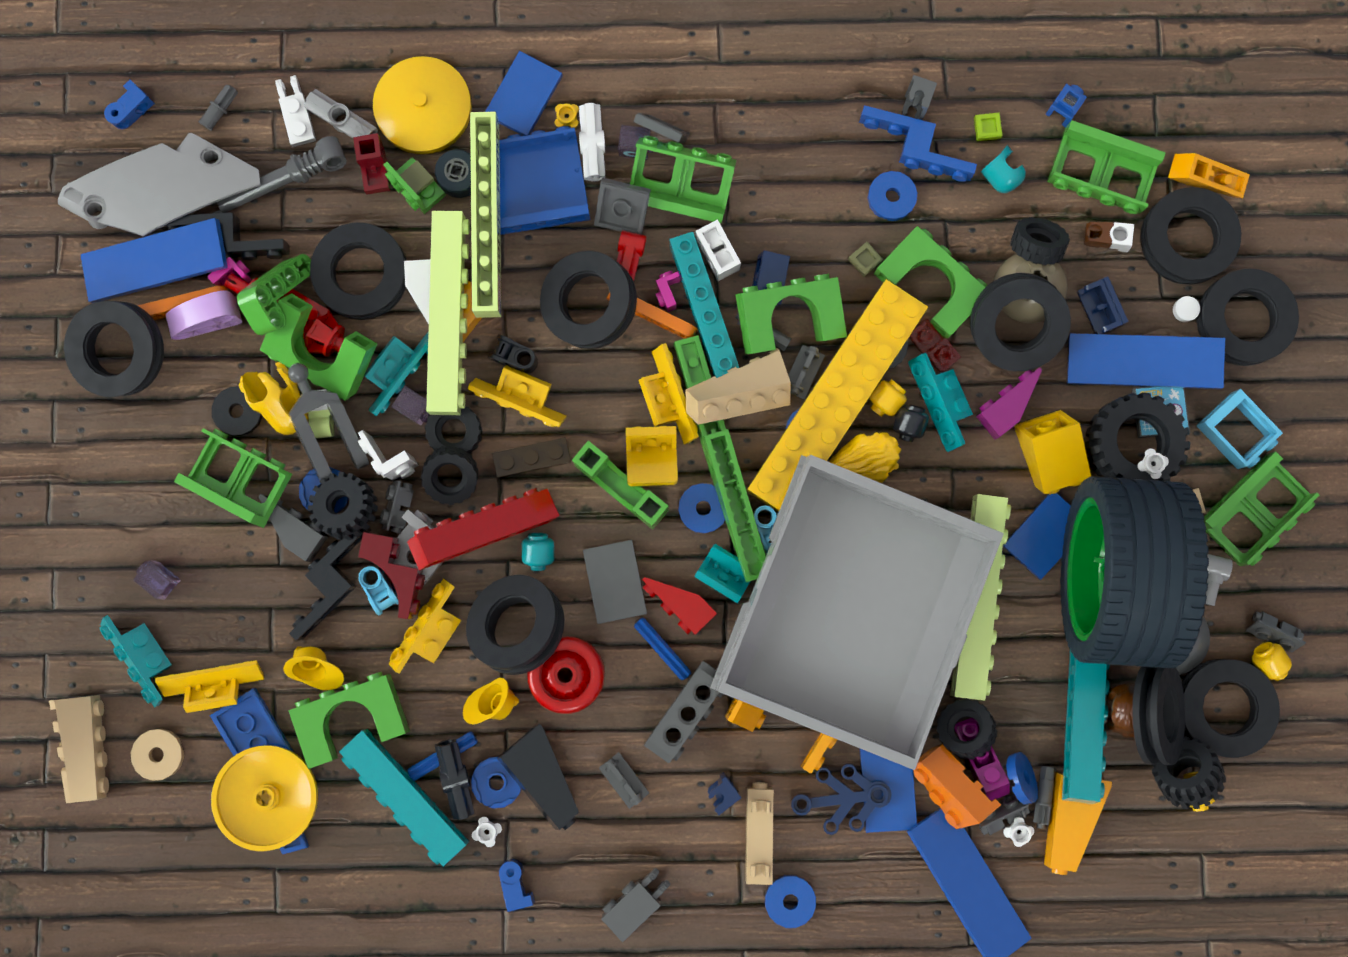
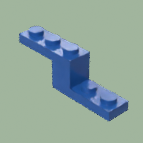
(917, 143)

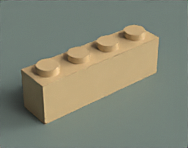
(741, 391)
(81, 747)

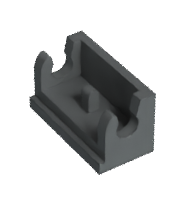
(919, 96)

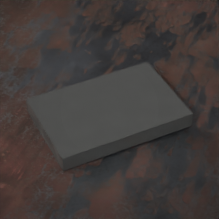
(614, 581)

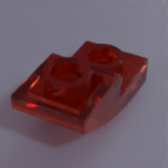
(938, 349)

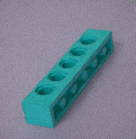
(703, 304)

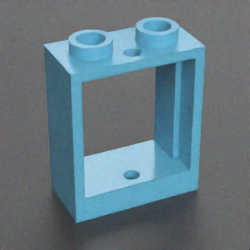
(1257, 418)

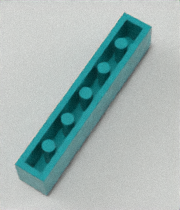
(1085, 732)
(404, 797)

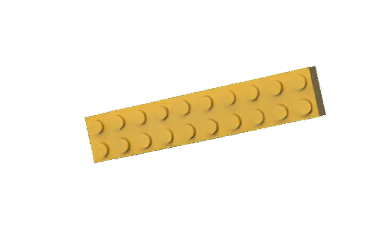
(840, 389)

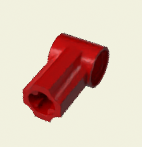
(630, 249)

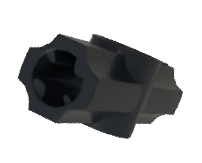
(454, 779)

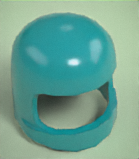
(1001, 175)

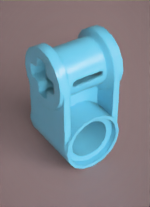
(765, 529)
(379, 590)

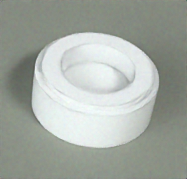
(1186, 309)

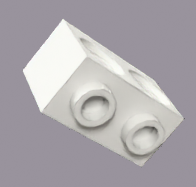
(717, 250)

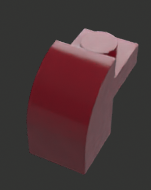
(371, 157)

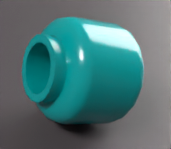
(538, 551)

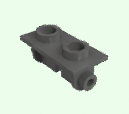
(804, 370)
(397, 497)
(1286, 635)
(624, 780)
(1009, 809)

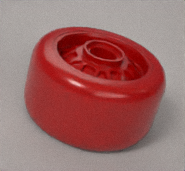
(583, 688)

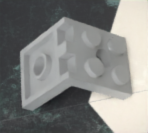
(415, 521)

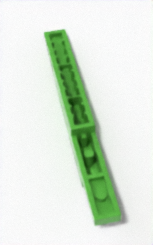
(724, 467)

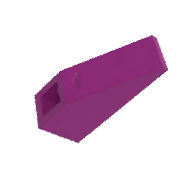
(1007, 411)
(984, 768)

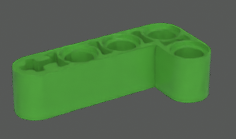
(260, 297)

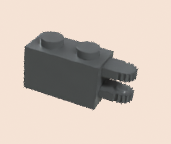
(633, 906)

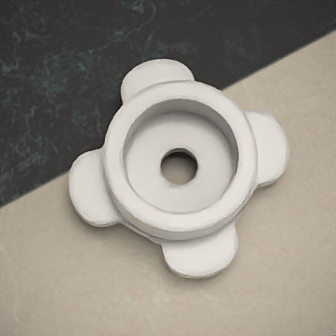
(1160, 463)
(479, 833)
(1021, 838)

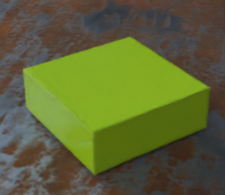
(988, 126)

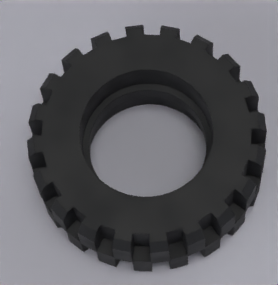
(1105, 426)

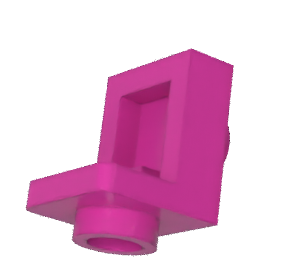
(219, 277)
(665, 296)

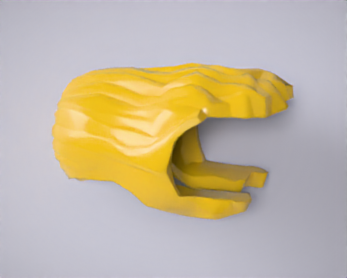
(270, 399)
(869, 456)

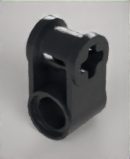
(510, 352)

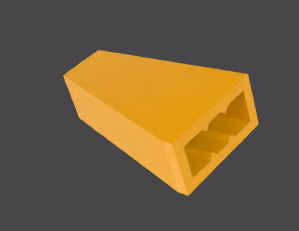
(1070, 829)

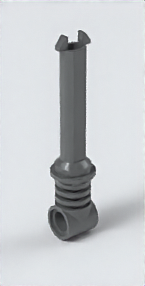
(299, 168)

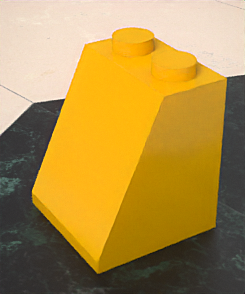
(1054, 451)

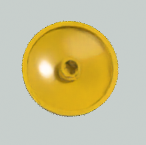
(422, 105)
(264, 798)

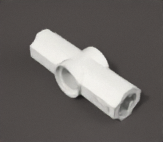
(592, 142)

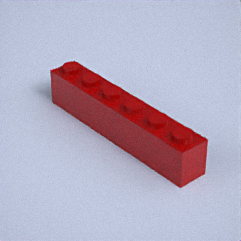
(481, 529)

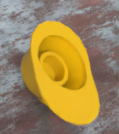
(311, 667)
(489, 702)

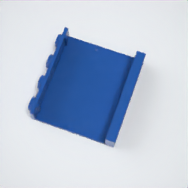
(541, 181)

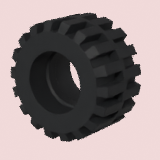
(1197, 789)

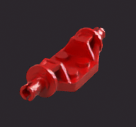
(315, 326)

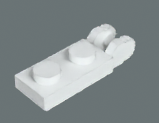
(295, 114)

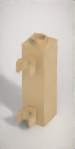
(759, 834)

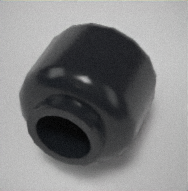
(911, 422)

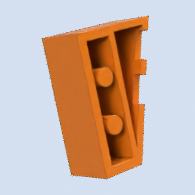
(952, 789)

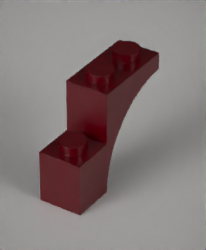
(406, 579)

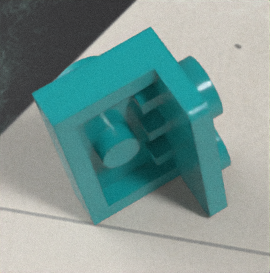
(723, 573)

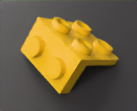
(651, 456)

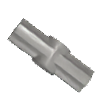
(329, 111)

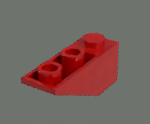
(687, 606)

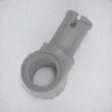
(1219, 571)

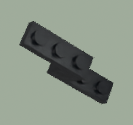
(231, 237)
(330, 582)

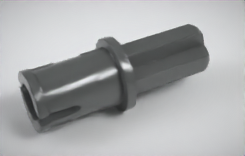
(218, 107)

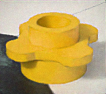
(562, 110)

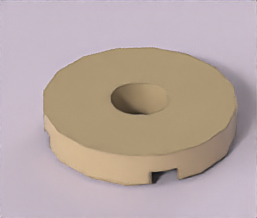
(142, 754)

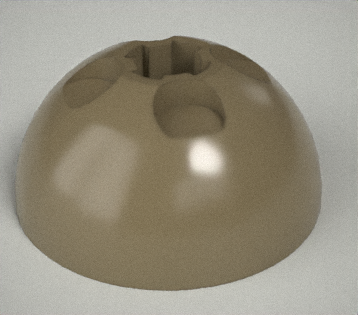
(1024, 309)

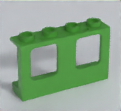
(1108, 152)
(678, 194)
(232, 493)
(1243, 499)

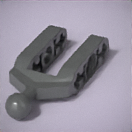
(314, 399)

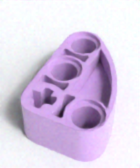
(203, 315)

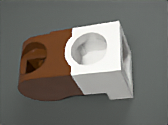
(1109, 235)

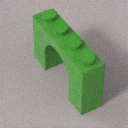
(921, 250)
(757, 306)
(289, 348)
(611, 479)
(313, 718)

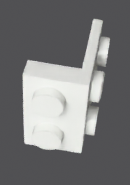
(398, 466)

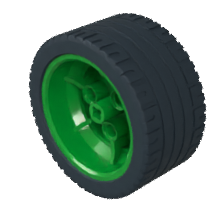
(1133, 572)

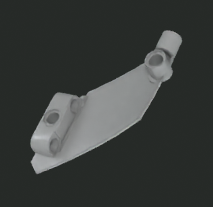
(158, 186)

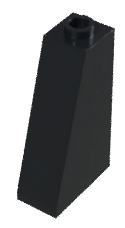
(539, 775)

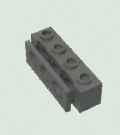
(658, 741)

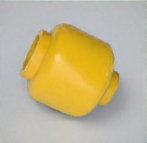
(887, 398)
(1272, 660)

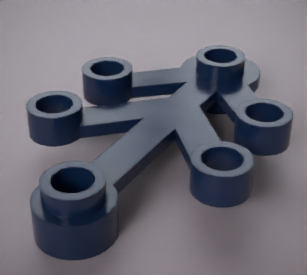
(845, 798)

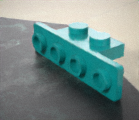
(392, 368)
(943, 399)
(140, 654)

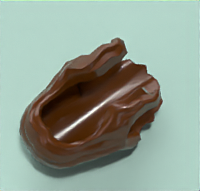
(1122, 707)

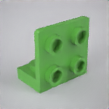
(425, 200)

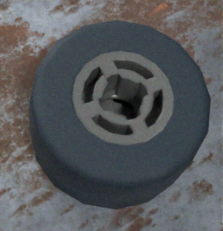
(459, 183)

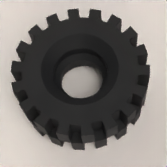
(356, 514)

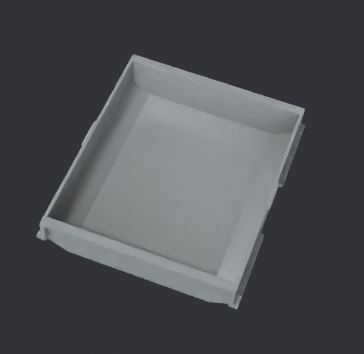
(858, 611)

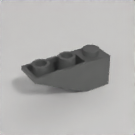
(294, 532)

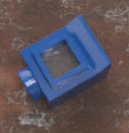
(1068, 102)

